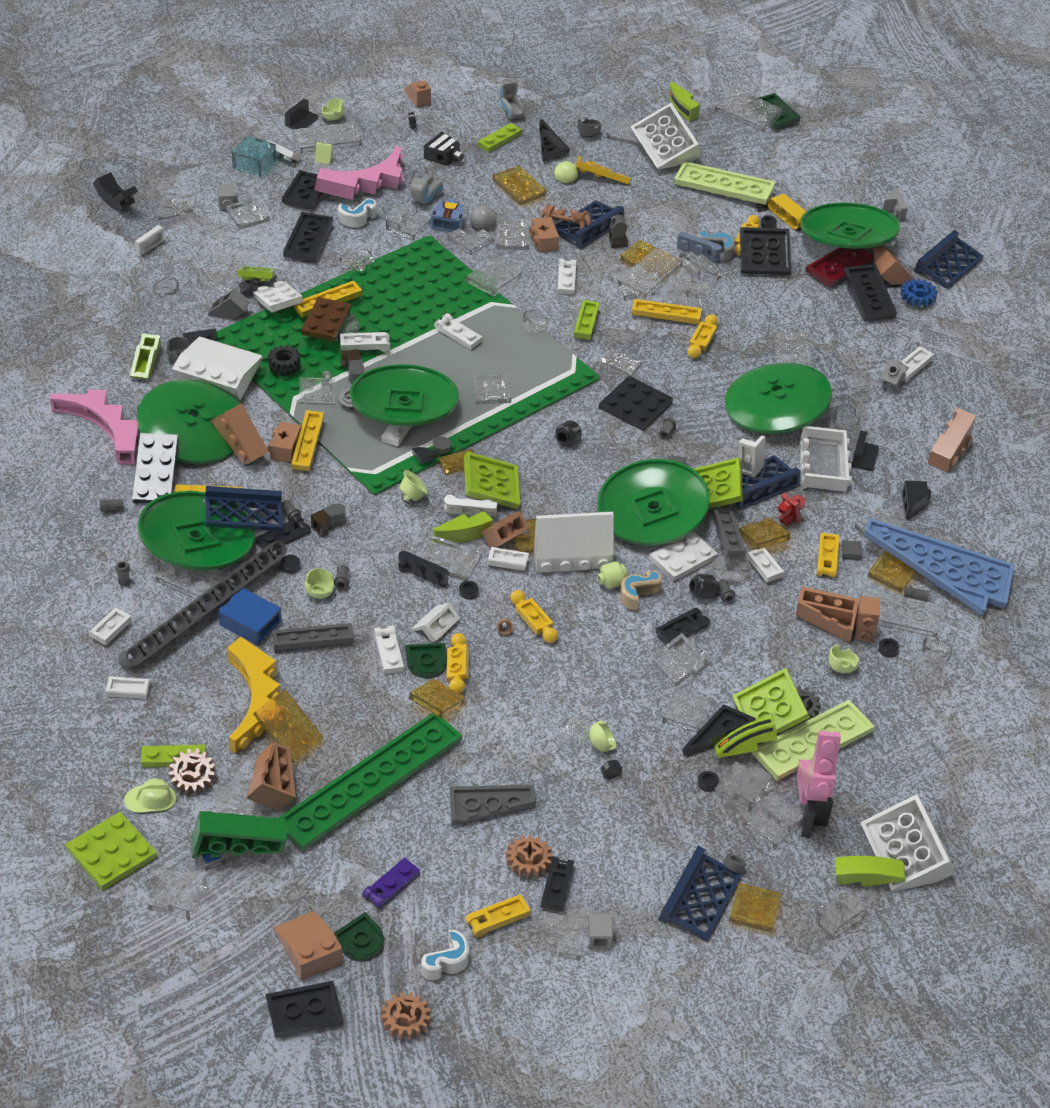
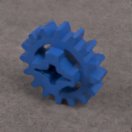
(919, 292)

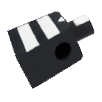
(443, 149)

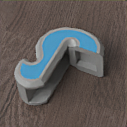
(510, 101)
(425, 190)
(721, 238)

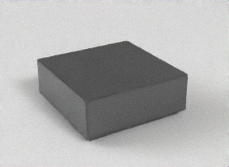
(851, 549)

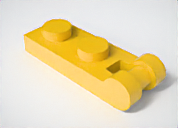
(827, 554)
(498, 915)

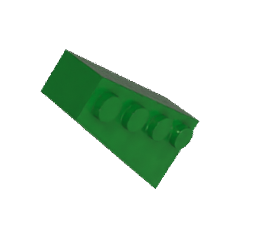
(237, 834)

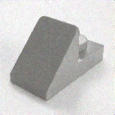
(896, 204)

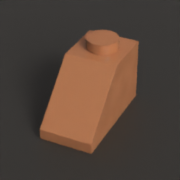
(419, 93)

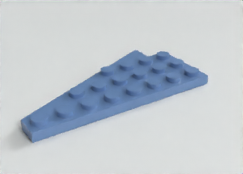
(959, 571)

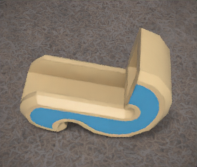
(637, 585)

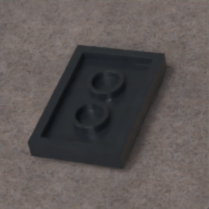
(302, 191)
(304, 1009)

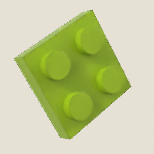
(262, 273)

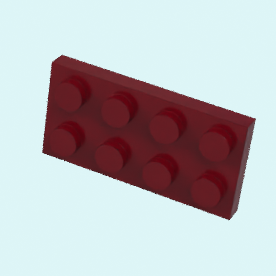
(831, 266)

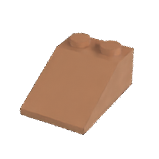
(309, 944)

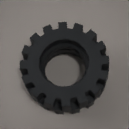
(284, 367)

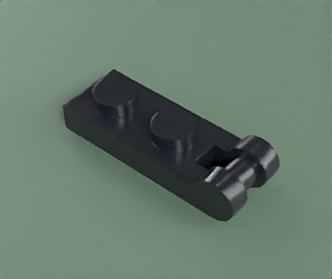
(287, 535)
(422, 568)
(685, 624)
(557, 884)

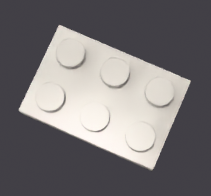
(277, 296)
(683, 556)

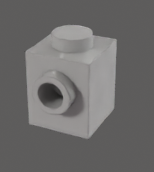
(226, 195)
(893, 374)
(600, 931)

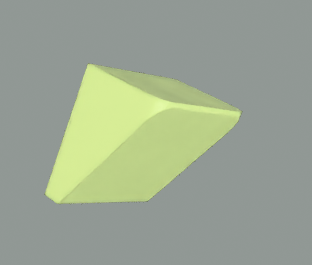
(324, 153)

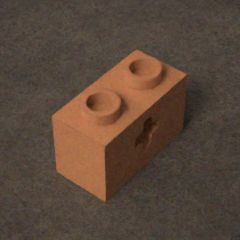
(544, 234)
(284, 441)
(505, 529)
(867, 619)

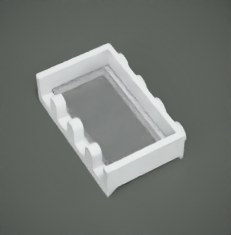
(825, 459)

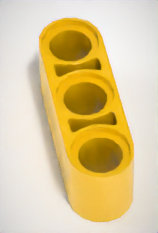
(786, 210)

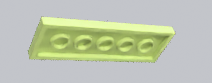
(724, 183)
(782, 755)

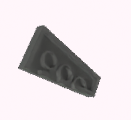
(481, 802)

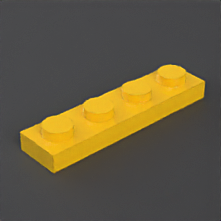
(340, 293)
(666, 311)
(307, 440)

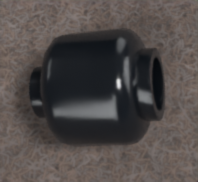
(568, 433)
(704, 586)

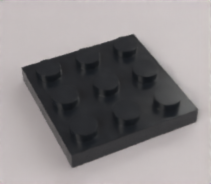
(765, 250)
(636, 403)

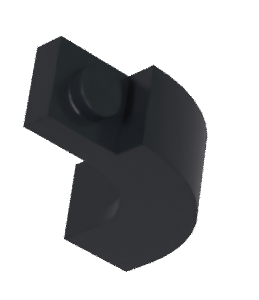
(112, 193)

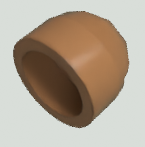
(508, 624)

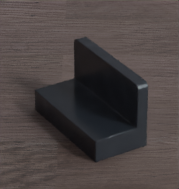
(300, 116)
(864, 454)
(816, 814)

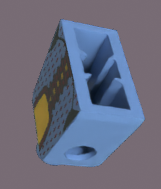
(447, 216)

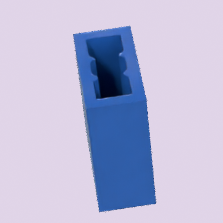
(250, 616)

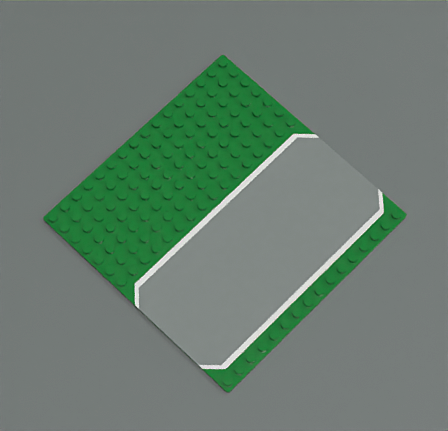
(405, 298)

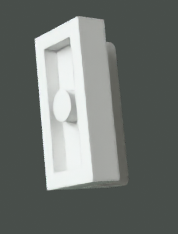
(752, 456)
(437, 621)

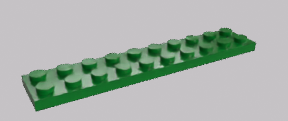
(369, 780)

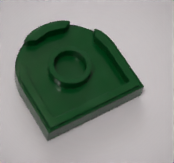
(426, 659)
(361, 938)

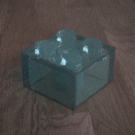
(254, 156)

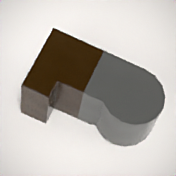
(617, 232)
(353, 362)
(328, 518)

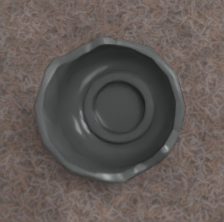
(588, 127)
(176, 346)

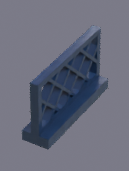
(597, 227)
(940, 251)
(769, 487)
(243, 499)
(682, 889)

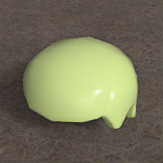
(334, 110)
(566, 172)
(319, 583)
(842, 661)
(602, 737)

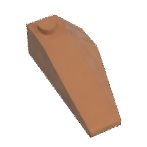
(890, 267)

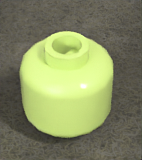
(611, 574)

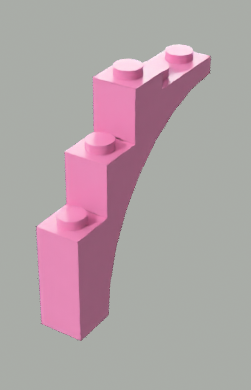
(367, 180)
(110, 418)
(817, 776)

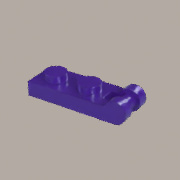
(391, 883)

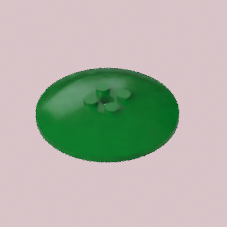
(850, 225)
(404, 395)
(799, 398)
(168, 410)
(662, 483)
(173, 519)

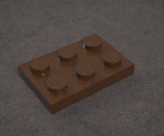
(326, 319)

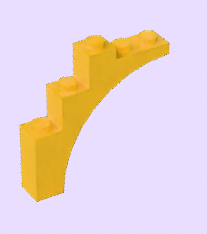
(258, 672)

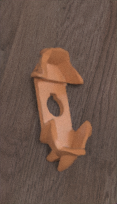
(559, 214)

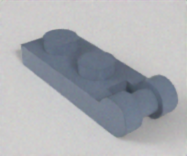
(699, 246)

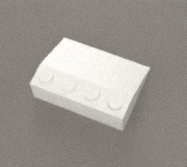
(667, 138)
(218, 365)
(573, 541)
(909, 836)

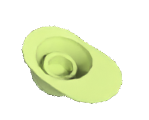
(412, 487)
(150, 797)

